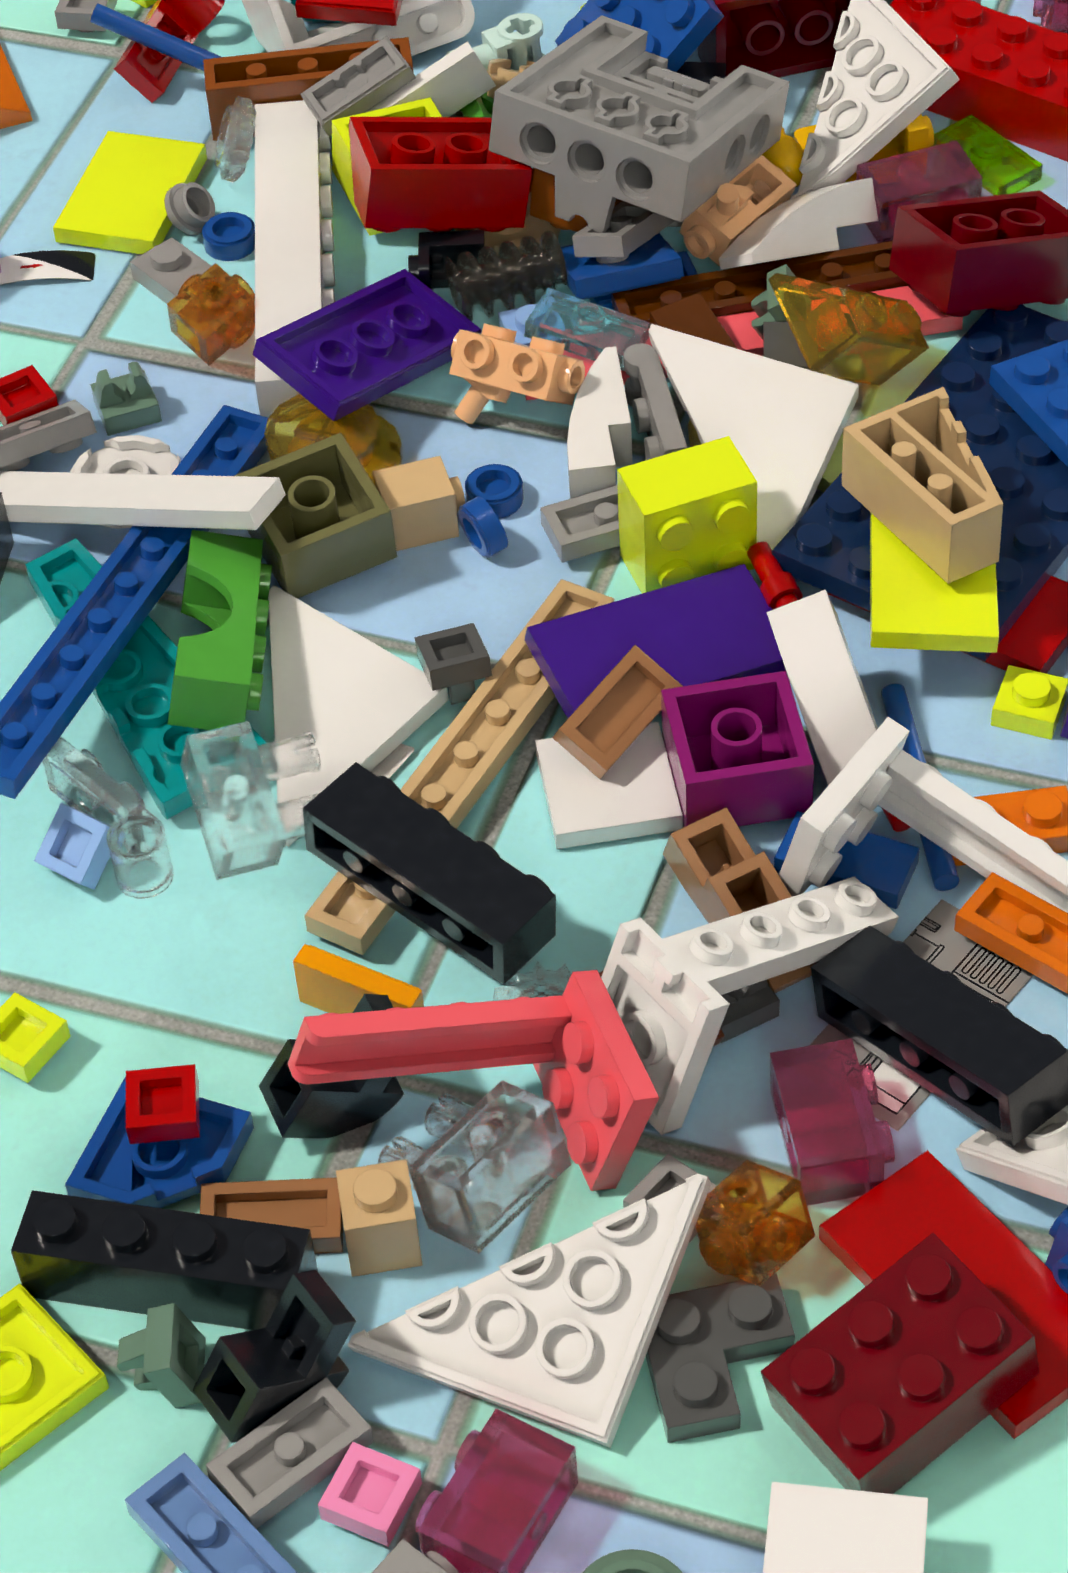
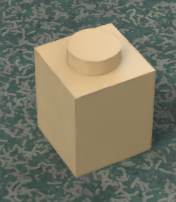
(420, 501)
(379, 1218)

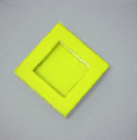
(1029, 702)
(28, 1036)

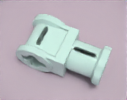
(519, 46)

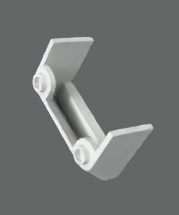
(423, 21)

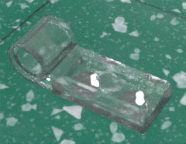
(135, 835)

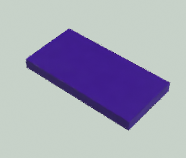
(364, 344)
(691, 629)

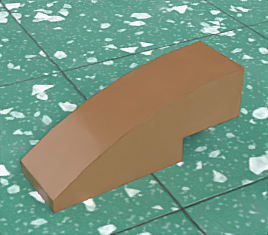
(726, 875)

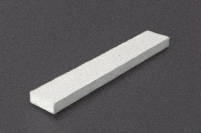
(140, 499)

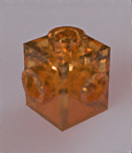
(213, 313)
(753, 1223)

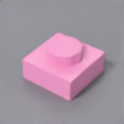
(370, 1494)

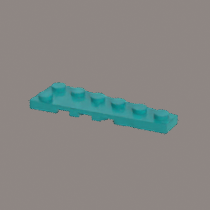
(136, 686)

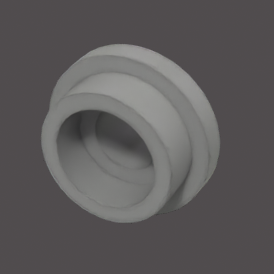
(189, 207)

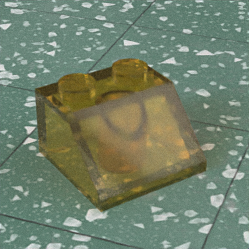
(849, 329)

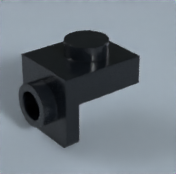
(432, 249)

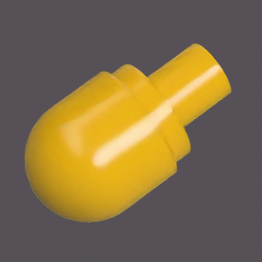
(787, 156)

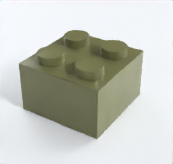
(327, 521)

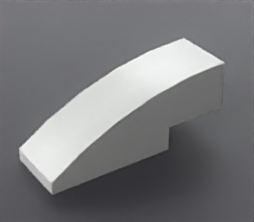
(804, 224)
(599, 428)
(823, 679)

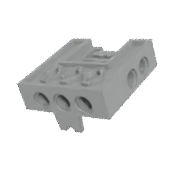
(631, 128)

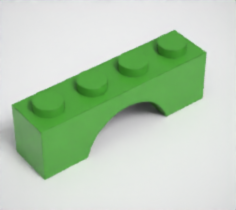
(214, 669)

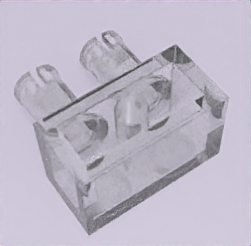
(233, 795)
(484, 1163)

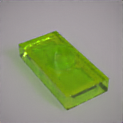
(999, 162)

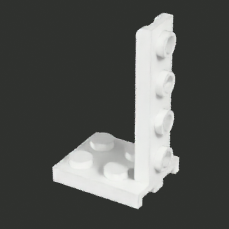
(927, 803)
(674, 985)

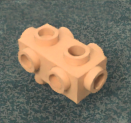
(735, 208)
(500, 365)

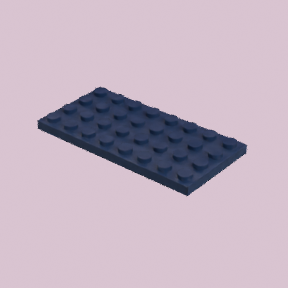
(833, 537)

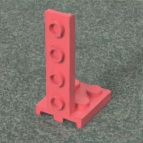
(569, 1038)

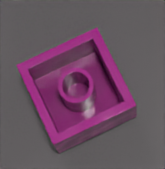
(738, 749)

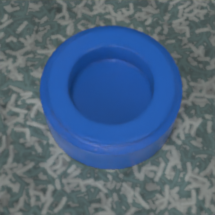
(229, 236)
(498, 486)
(482, 527)

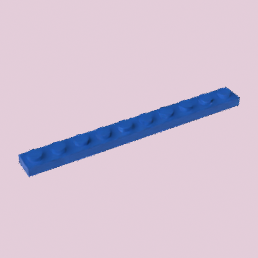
(111, 610)

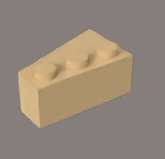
(925, 484)

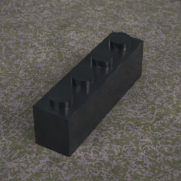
(430, 872)
(942, 1034)
(155, 1257)

